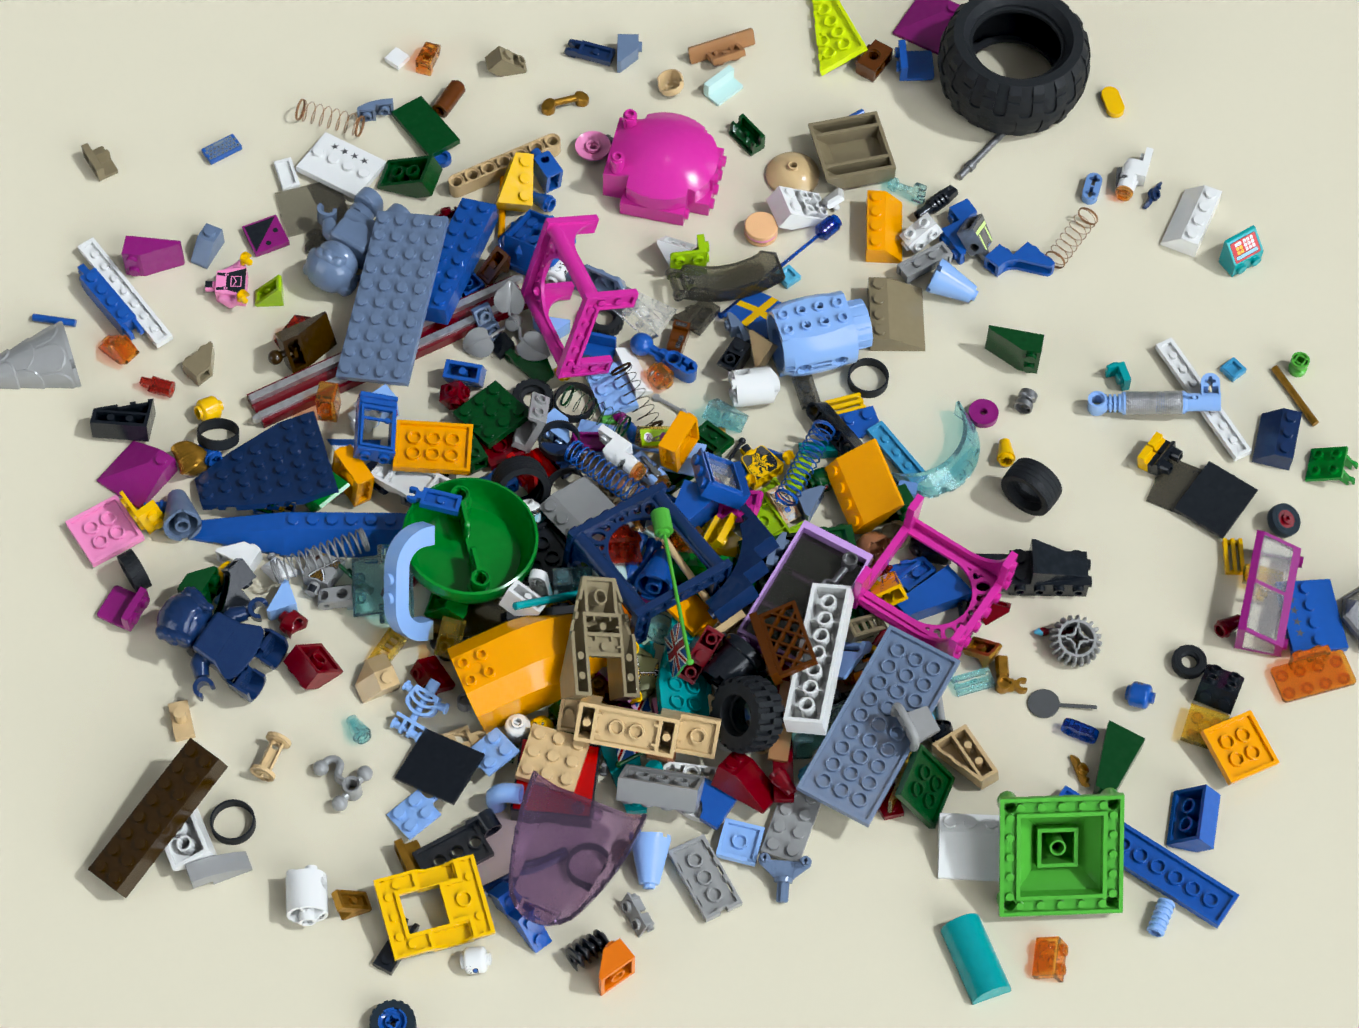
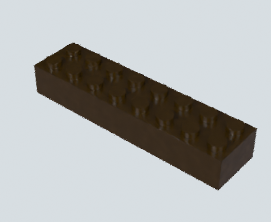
(158, 818)

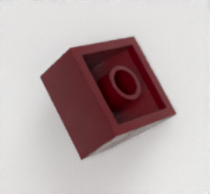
(312, 665)

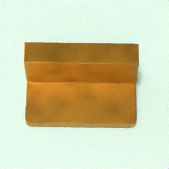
(404, 853)

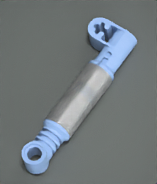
(1158, 402)

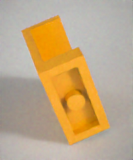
(694, 615)

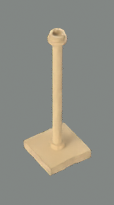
(726, 626)

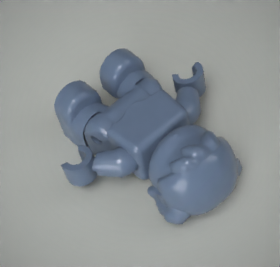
(337, 260)

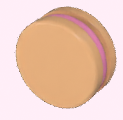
(761, 229)

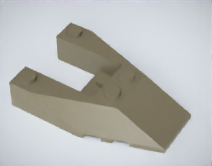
(600, 631)

